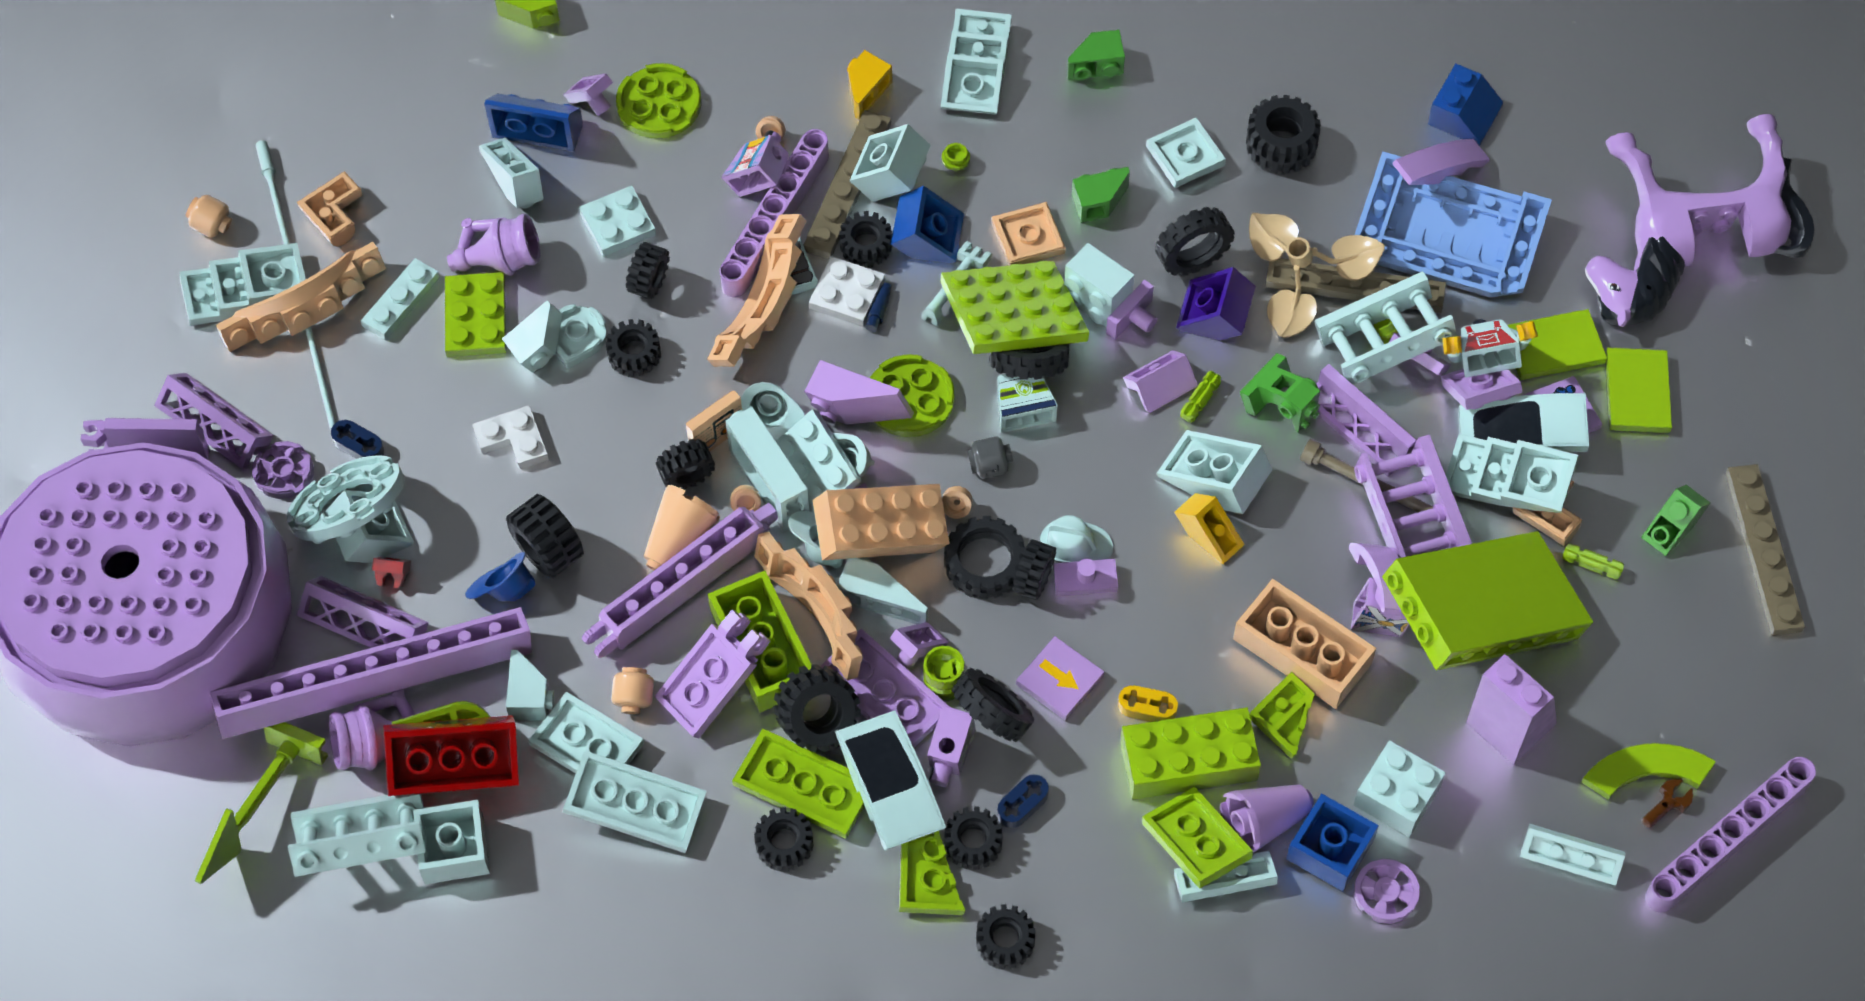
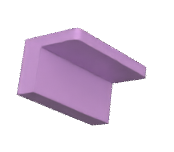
(1162, 380)

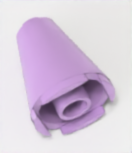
(1266, 812)

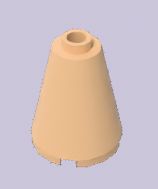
(677, 525)

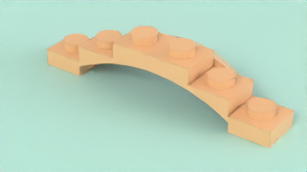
(768, 294)
(305, 302)
(819, 595)

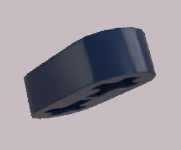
(360, 436)
(1018, 795)

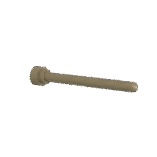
(1316, 454)

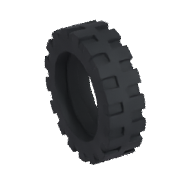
(1188, 228)
(1031, 365)
(983, 529)
(993, 705)

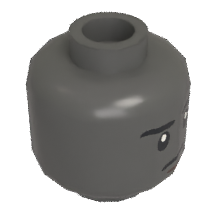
(989, 457)

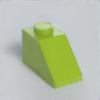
(529, 12)

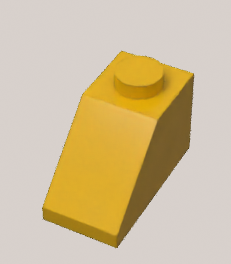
(867, 81)
(1209, 526)

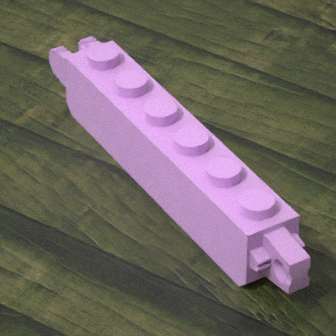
(679, 578)

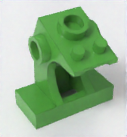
(1296, 403)

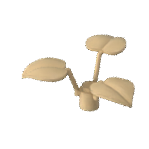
(1275, 234)

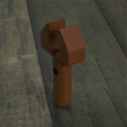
(1668, 802)

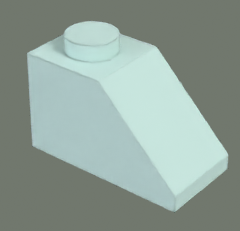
(536, 337)
(527, 691)

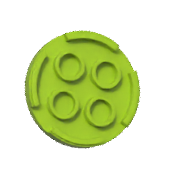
(658, 101)
(925, 388)

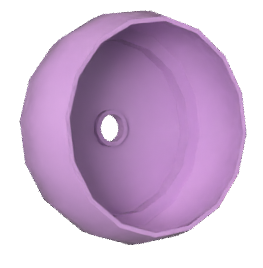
(142, 650)

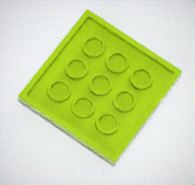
(1014, 307)

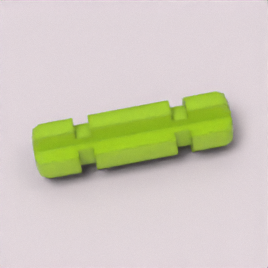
(1200, 396)
(1593, 561)

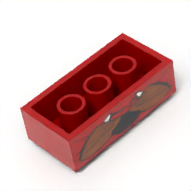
(451, 755)

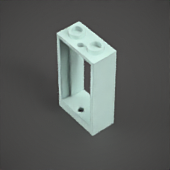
(766, 465)

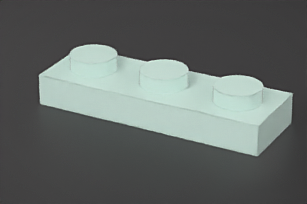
(400, 299)
(1572, 854)
(1250, 875)

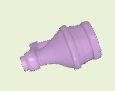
(504, 246)
(359, 734)

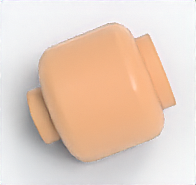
(208, 216)
(632, 690)

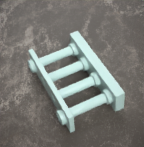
(1378, 307)
(355, 833)

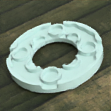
(306, 508)

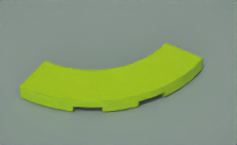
(1647, 760)

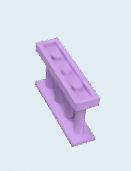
(1433, 483)

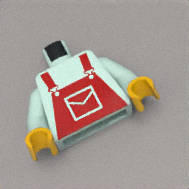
(1489, 346)

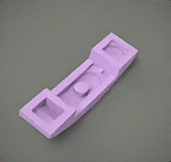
(1378, 560)

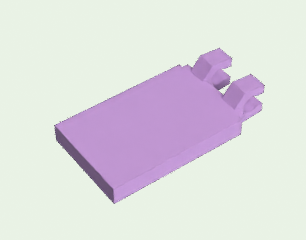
(172, 433)
(711, 673)

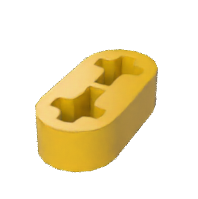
(1147, 704)

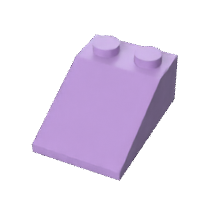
(853, 397)

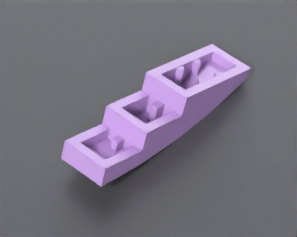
(1441, 160)

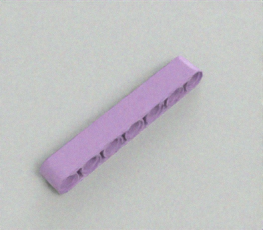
(778, 200)
(1724, 846)

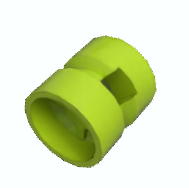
(942, 670)

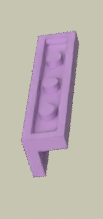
(219, 411)
(1364, 411)
(356, 606)

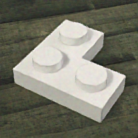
(513, 429)

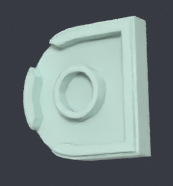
(580, 334)

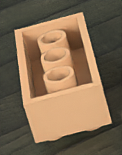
(880, 521)
(1304, 641)

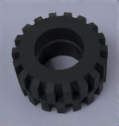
(1288, 116)
(545, 535)
(800, 691)

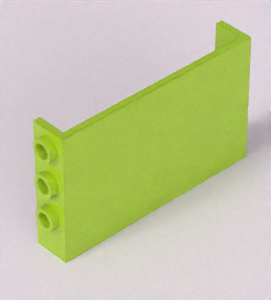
(1486, 600)

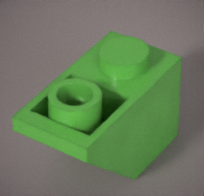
(1097, 56)
(1099, 193)
(1675, 519)

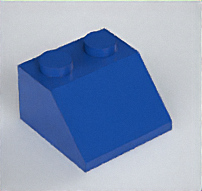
(1465, 105)
(927, 226)

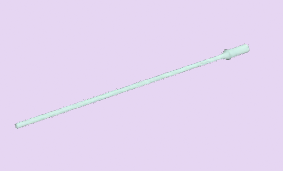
(269, 171)

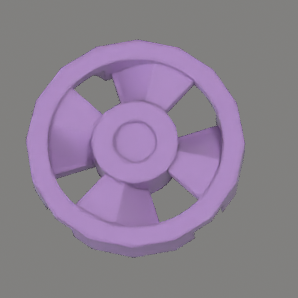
(282, 470)
(1386, 891)

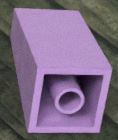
(1511, 710)

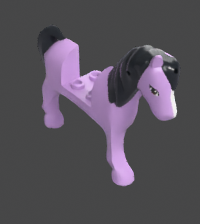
(1669, 221)

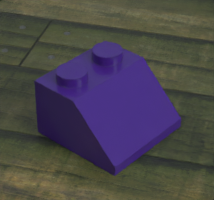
(1216, 305)

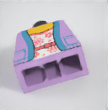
(757, 165)

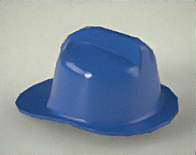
(505, 582)

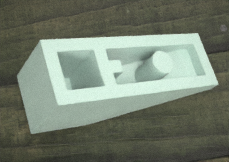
(513, 172)
(877, 591)

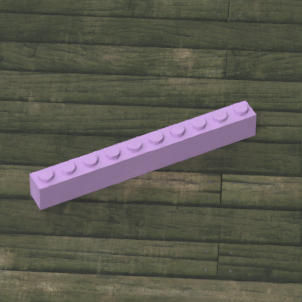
(370, 673)

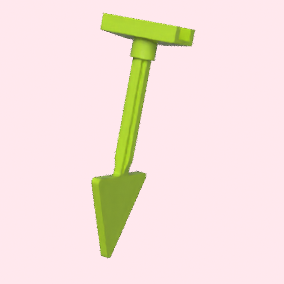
(291, 743)

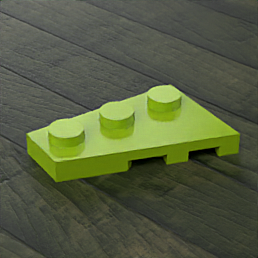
(927, 878)

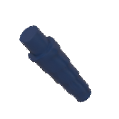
(878, 309)

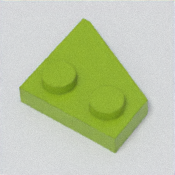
(1284, 713)

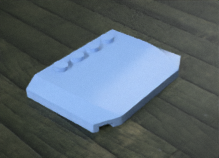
(1454, 230)

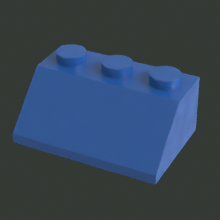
(534, 121)

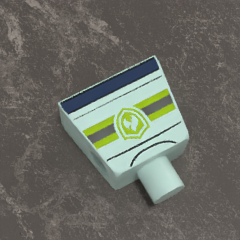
(1024, 403)

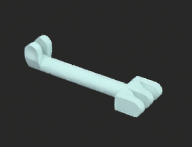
(969, 261)

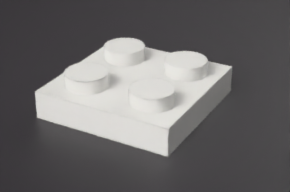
(846, 291)

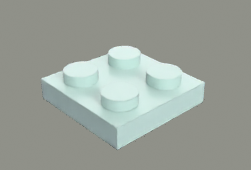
(1185, 152)
(617, 220)

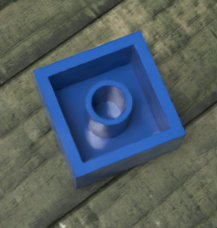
(1332, 842)

